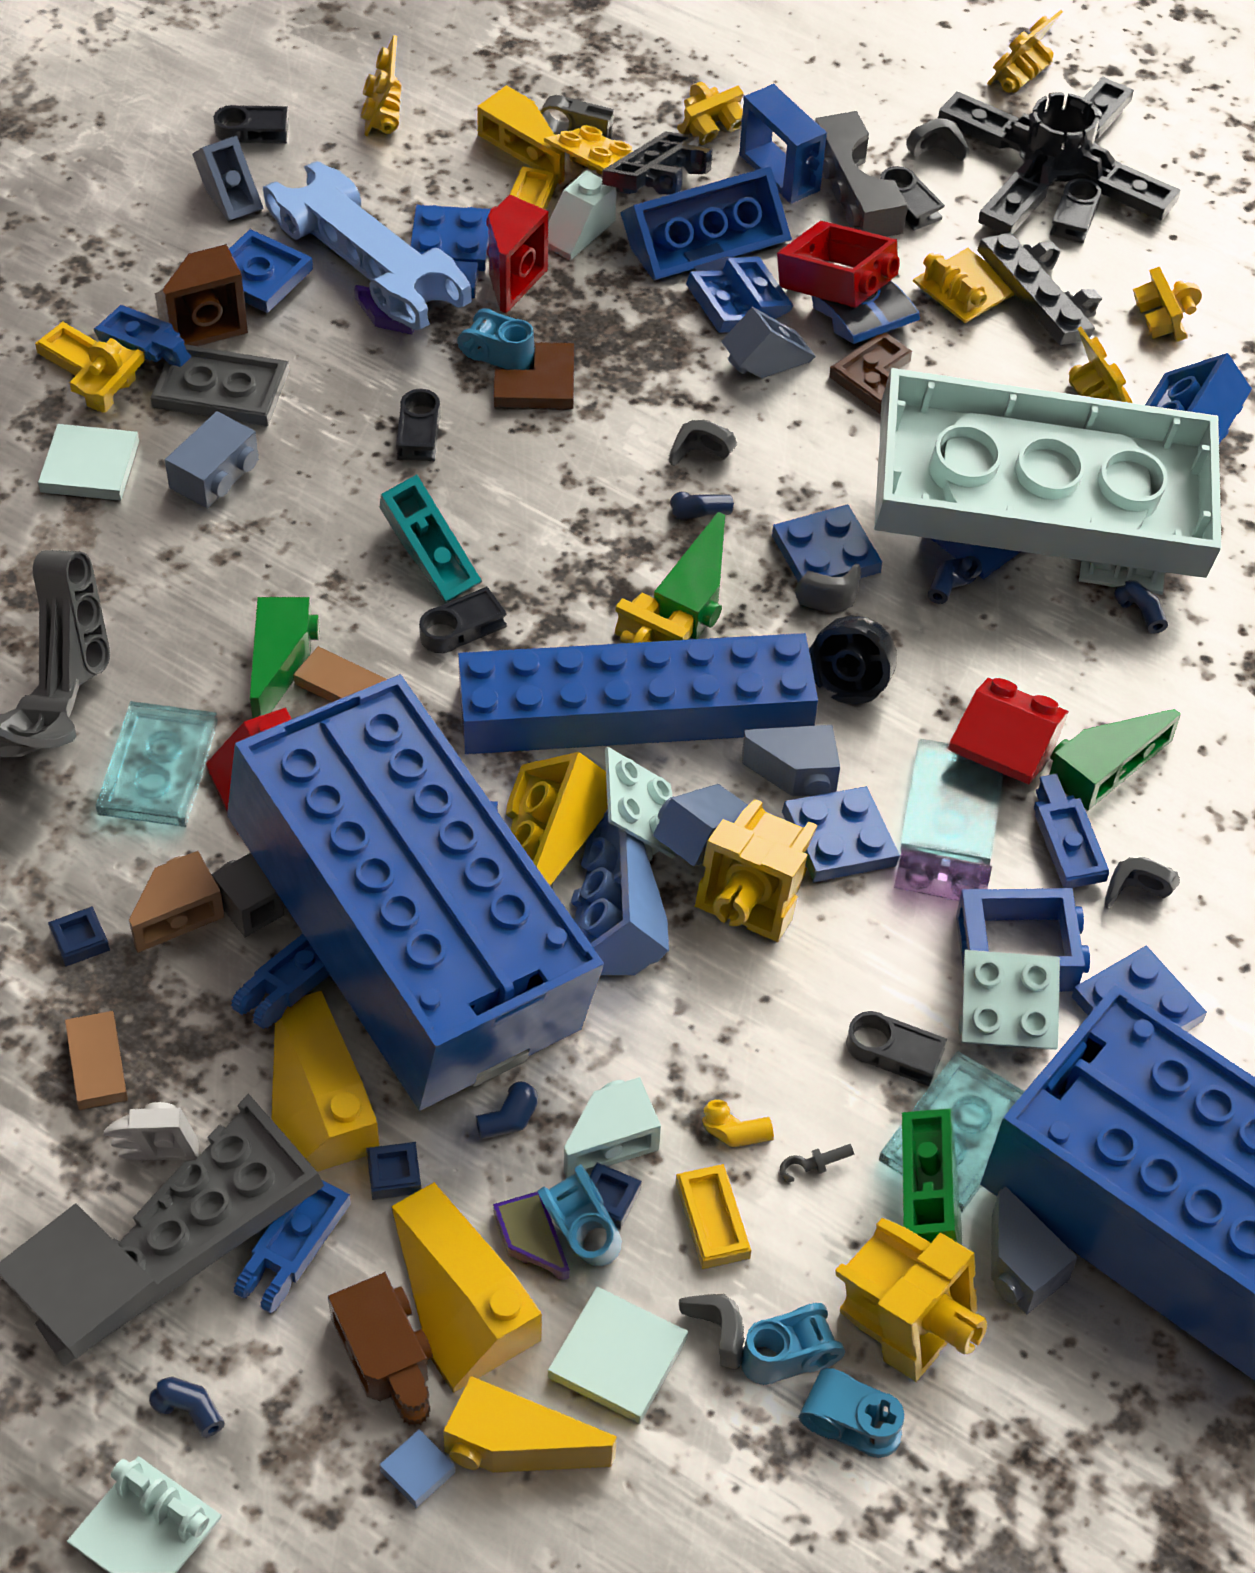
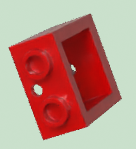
(807, 270)

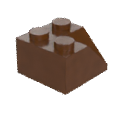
(205, 298)

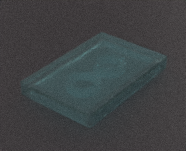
(157, 764)
(951, 805)
(977, 1105)

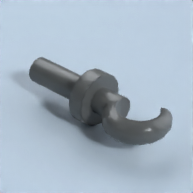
(817, 1161)

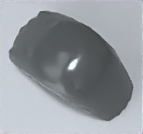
(938, 134)
(702, 436)
(829, 592)
(1141, 873)
(725, 1313)

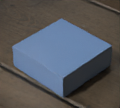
(417, 1468)

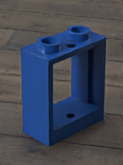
(773, 111)
(1026, 904)

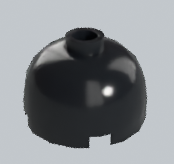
(853, 659)

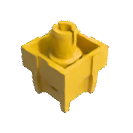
(755, 871)
(912, 1296)

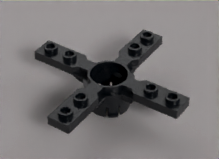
(1039, 144)

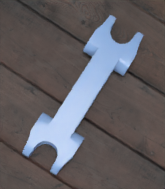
(398, 273)

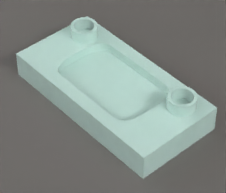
(1048, 473)

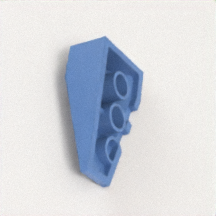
(620, 902)

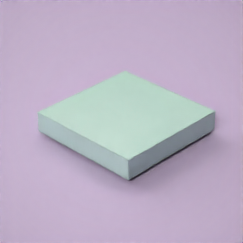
(88, 462)
(618, 1354)

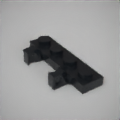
(655, 164)
(1025, 275)

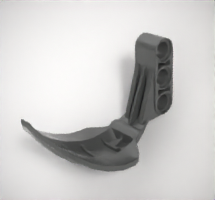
(70, 653)

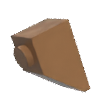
(175, 901)

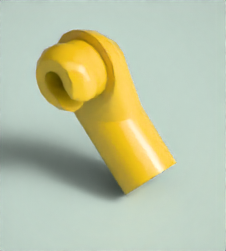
(733, 1131)

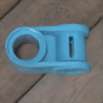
(502, 340)
(578, 1210)
(798, 1339)
(849, 1412)

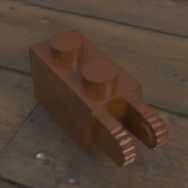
(383, 1345)

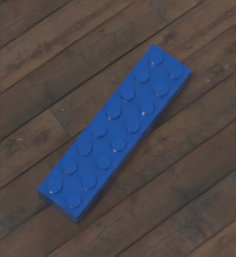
(634, 692)

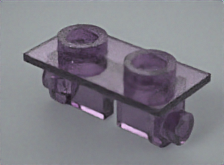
(939, 874)

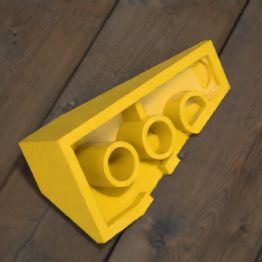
(556, 809)
(318, 1088)
(462, 1290)

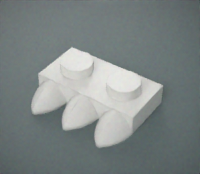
(154, 1134)

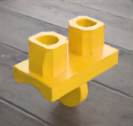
(709, 106)
(1172, 304)
(108, 370)
(641, 623)

